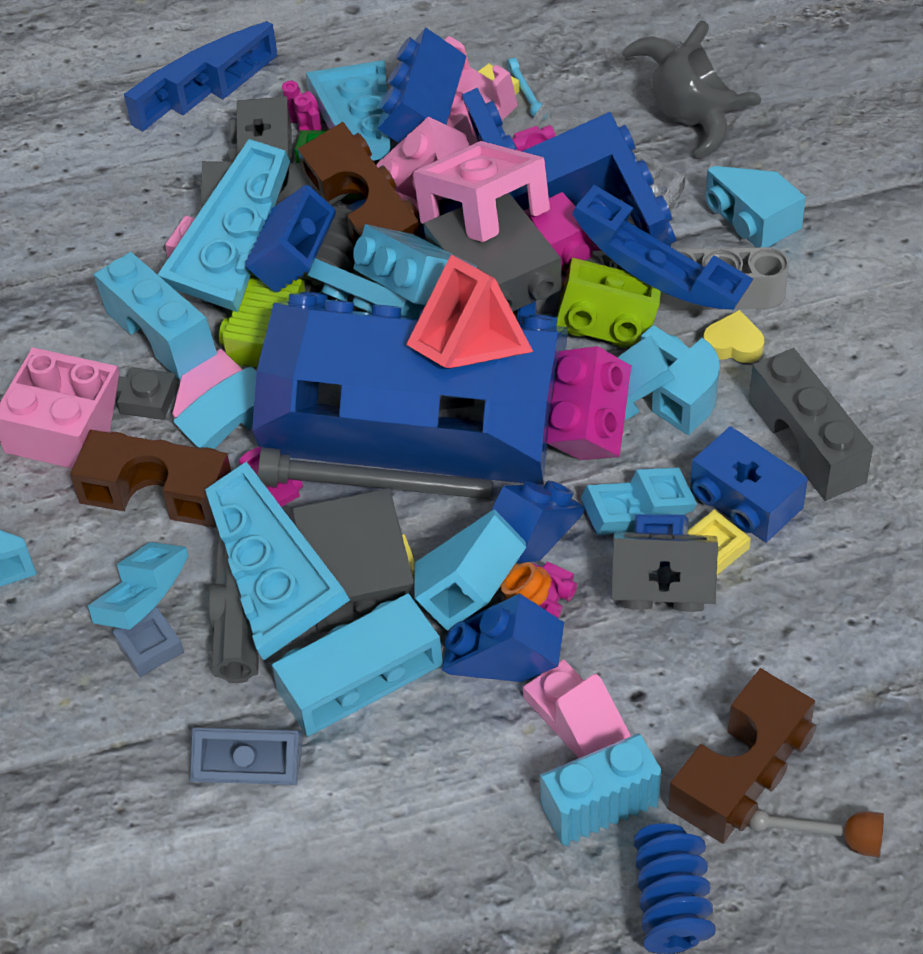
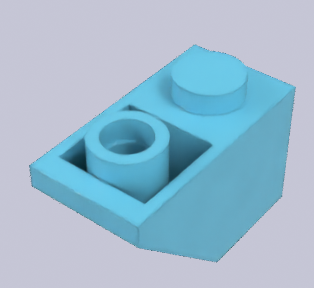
(755, 203)
(467, 569)

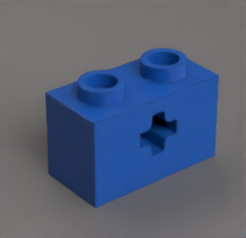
(748, 484)

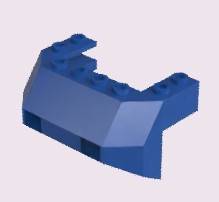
(394, 394)

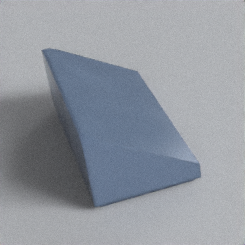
(246, 755)

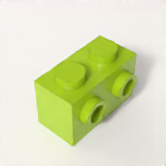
(606, 303)

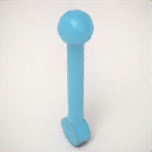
(513, 68)

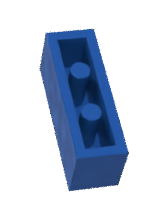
(421, 84)

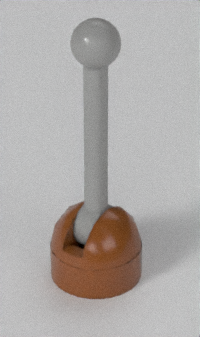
(861, 831)

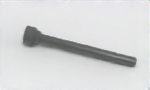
(279, 468)

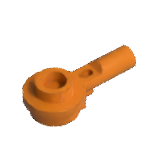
(528, 581)

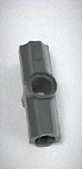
(232, 645)

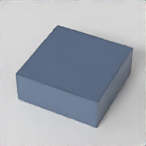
(149, 643)

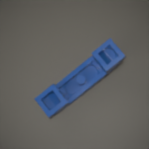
(653, 261)

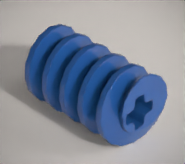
(672, 888)

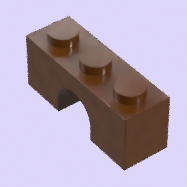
(341, 165)
(119, 465)
(721, 790)

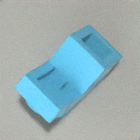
(693, 392)

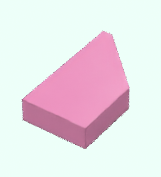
(202, 379)

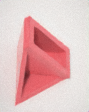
(467, 320)

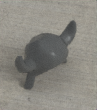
(689, 86)

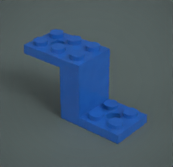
(584, 157)

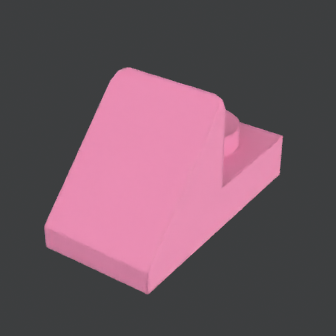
(576, 709)

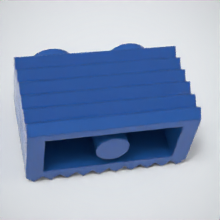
(291, 238)

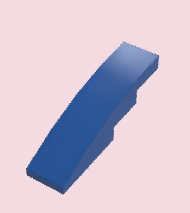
(206, 70)

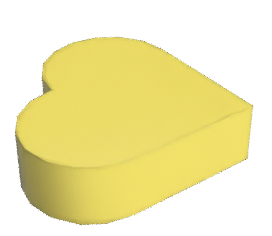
(736, 338)

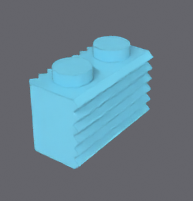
(600, 789)

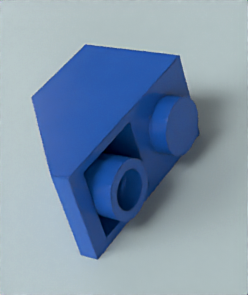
(538, 515)
(505, 642)

